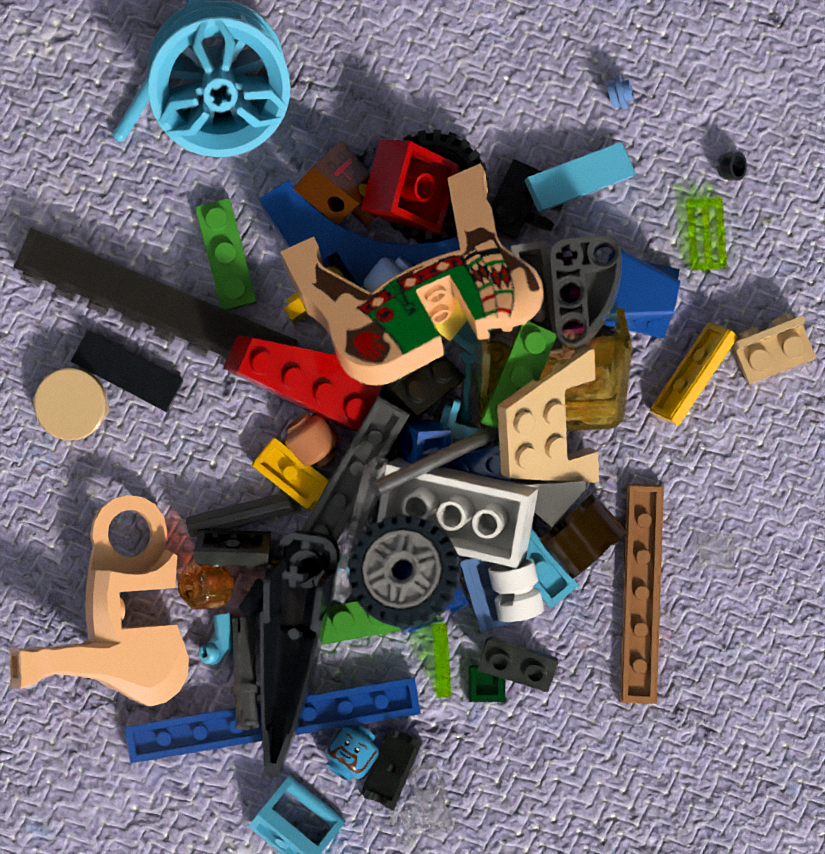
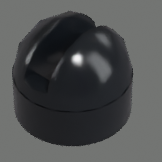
(732, 166)

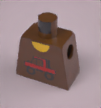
(337, 185)

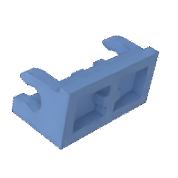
(481, 594)

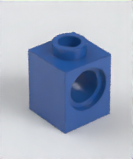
(421, 439)

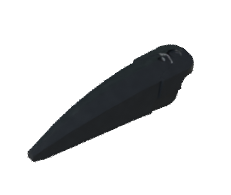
(292, 630)

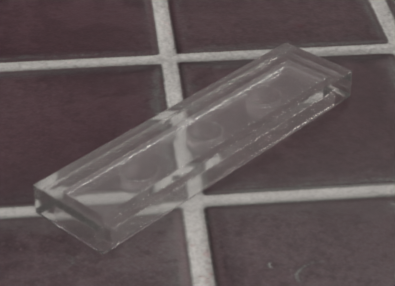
(359, 523)

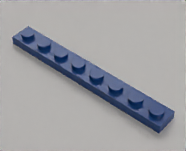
(321, 713)

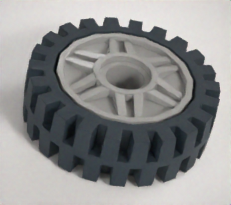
(380, 554)

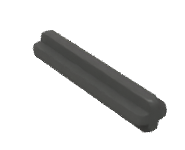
(240, 514)

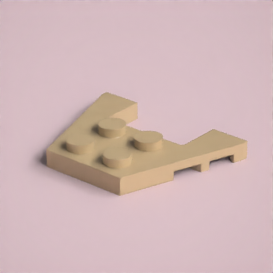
(535, 427)

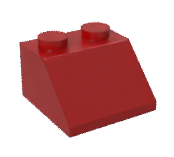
(409, 185)

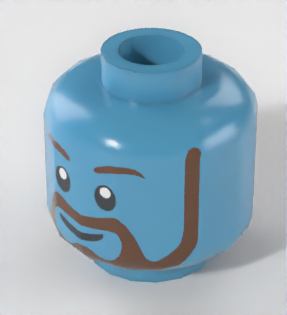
(351, 752)

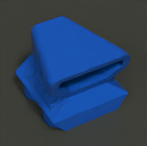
(646, 294)

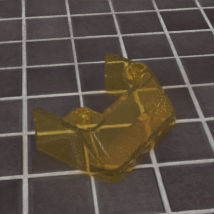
(588, 405)

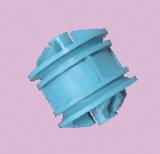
(250, 121)

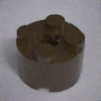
(582, 536)

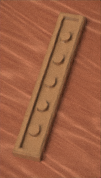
(641, 594)

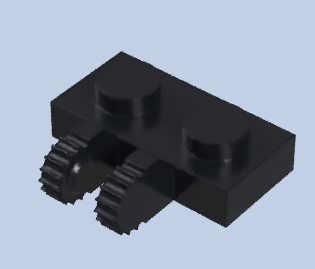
(515, 201)

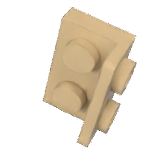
(773, 349)

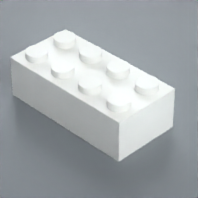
(476, 512)

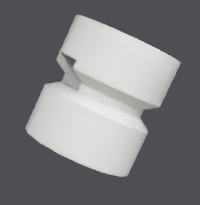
(516, 591)

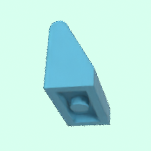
(282, 834)

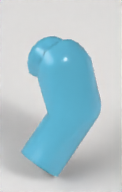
(221, 643)

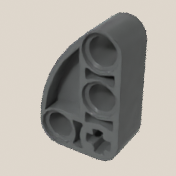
(595, 280)

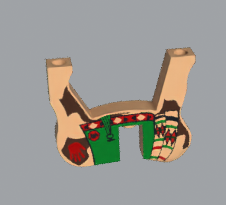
(393, 328)

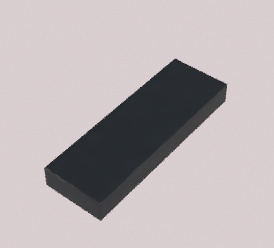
(127, 371)

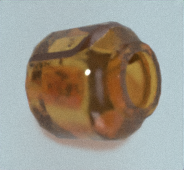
(205, 586)

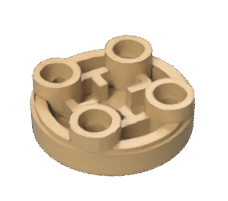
(71, 403)

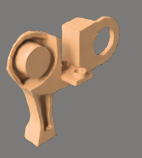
(138, 660)

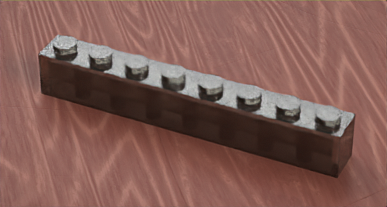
(136, 298)

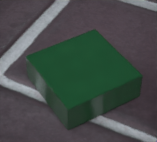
(484, 686)

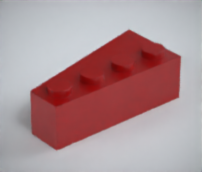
(304, 378)

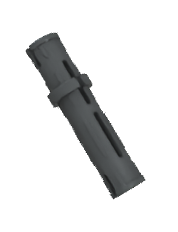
(245, 683)

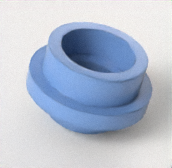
(620, 92)

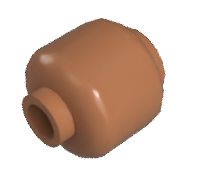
(311, 439)

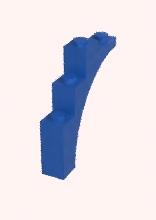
(358, 254)

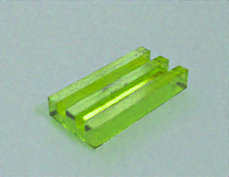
(704, 204)
(441, 660)

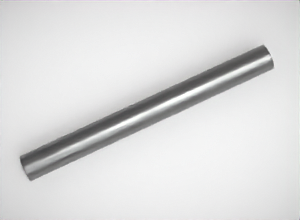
(434, 460)

